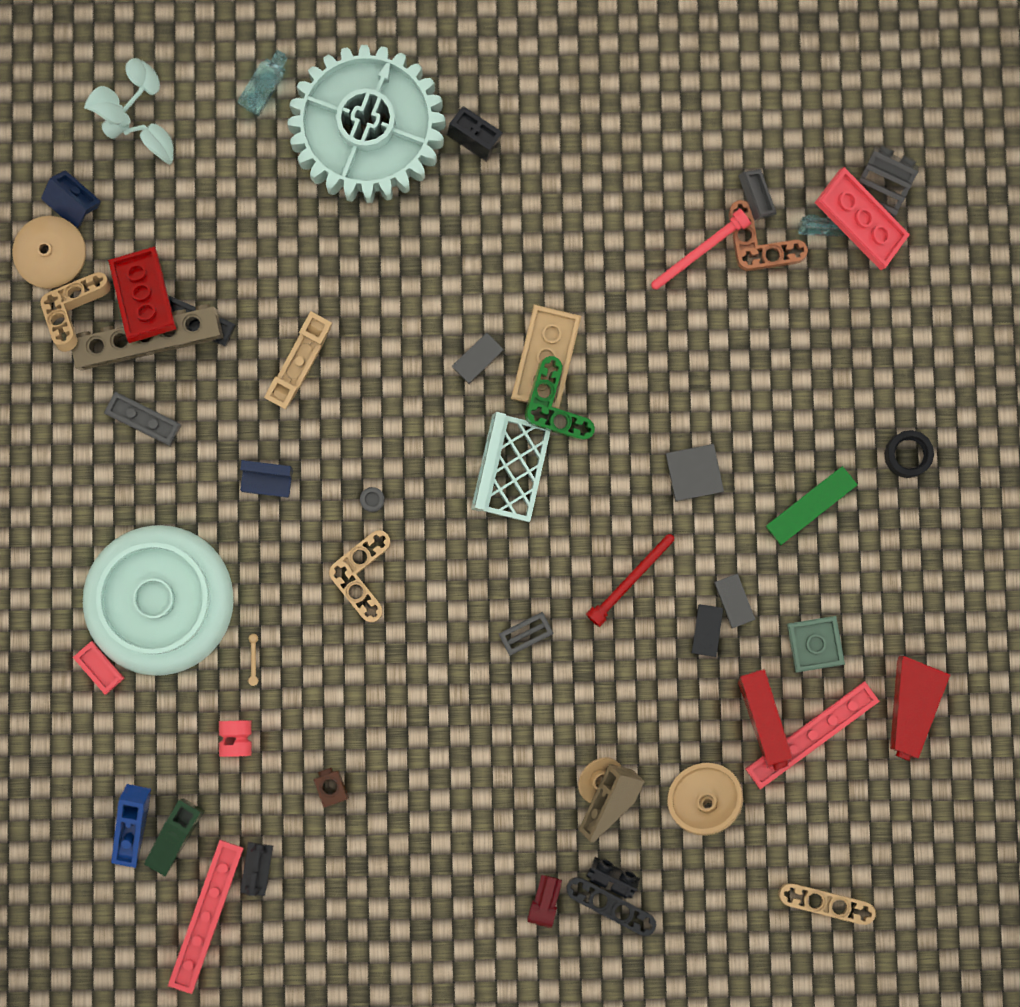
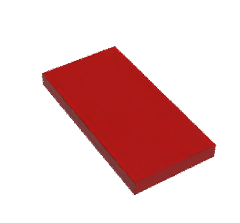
(142, 294)

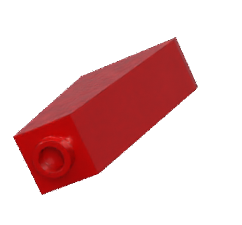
(915, 705)
(765, 719)

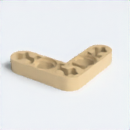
(64, 303)
(353, 569)

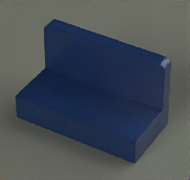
(69, 198)
(266, 479)

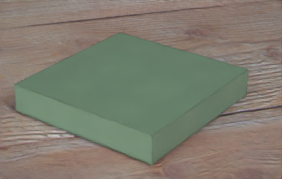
(815, 644)

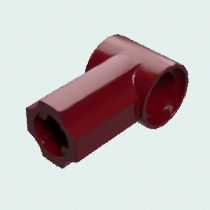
(544, 907)

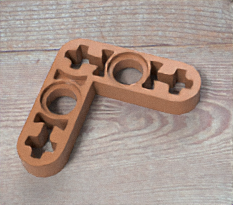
(752, 247)

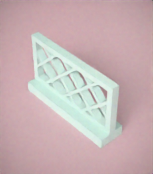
(490, 462)

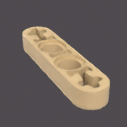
(827, 901)

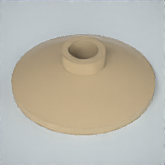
(592, 776)

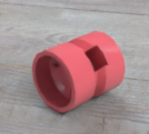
(229, 746)

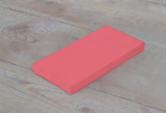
(862, 218)

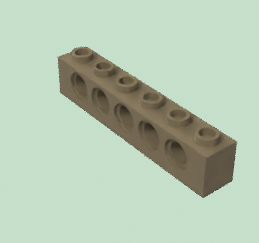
(209, 330)

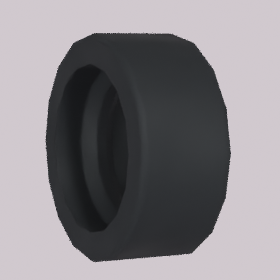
(925, 444)

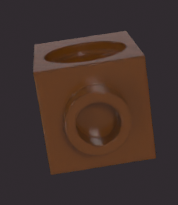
(326, 798)

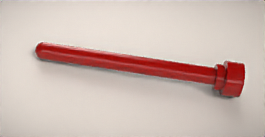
(599, 613)

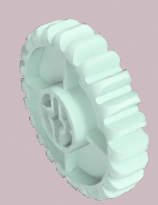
(347, 95)

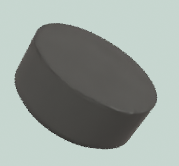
(372, 499)

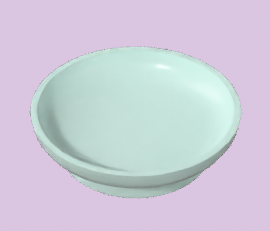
(158, 600)

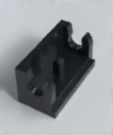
(474, 133)

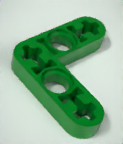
(545, 404)

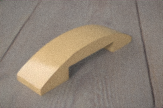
(299, 360)

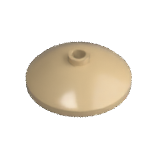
(60, 263)
(704, 785)

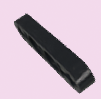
(612, 903)

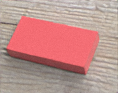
(98, 667)

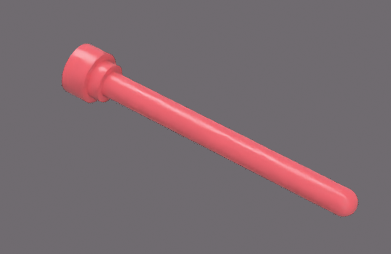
(737, 222)

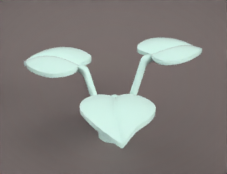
(107, 105)

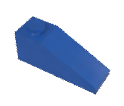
(130, 825)

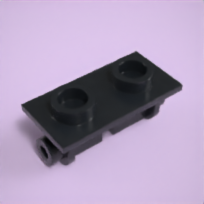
(256, 869)
(624, 881)

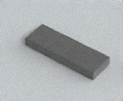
(142, 419)

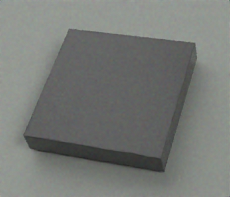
(694, 472)

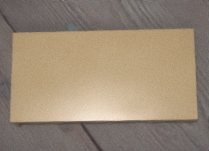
(548, 334)

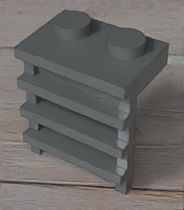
(893, 168)

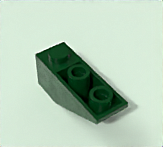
(173, 836)

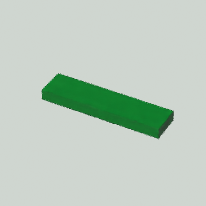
(811, 505)

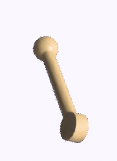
(253, 680)

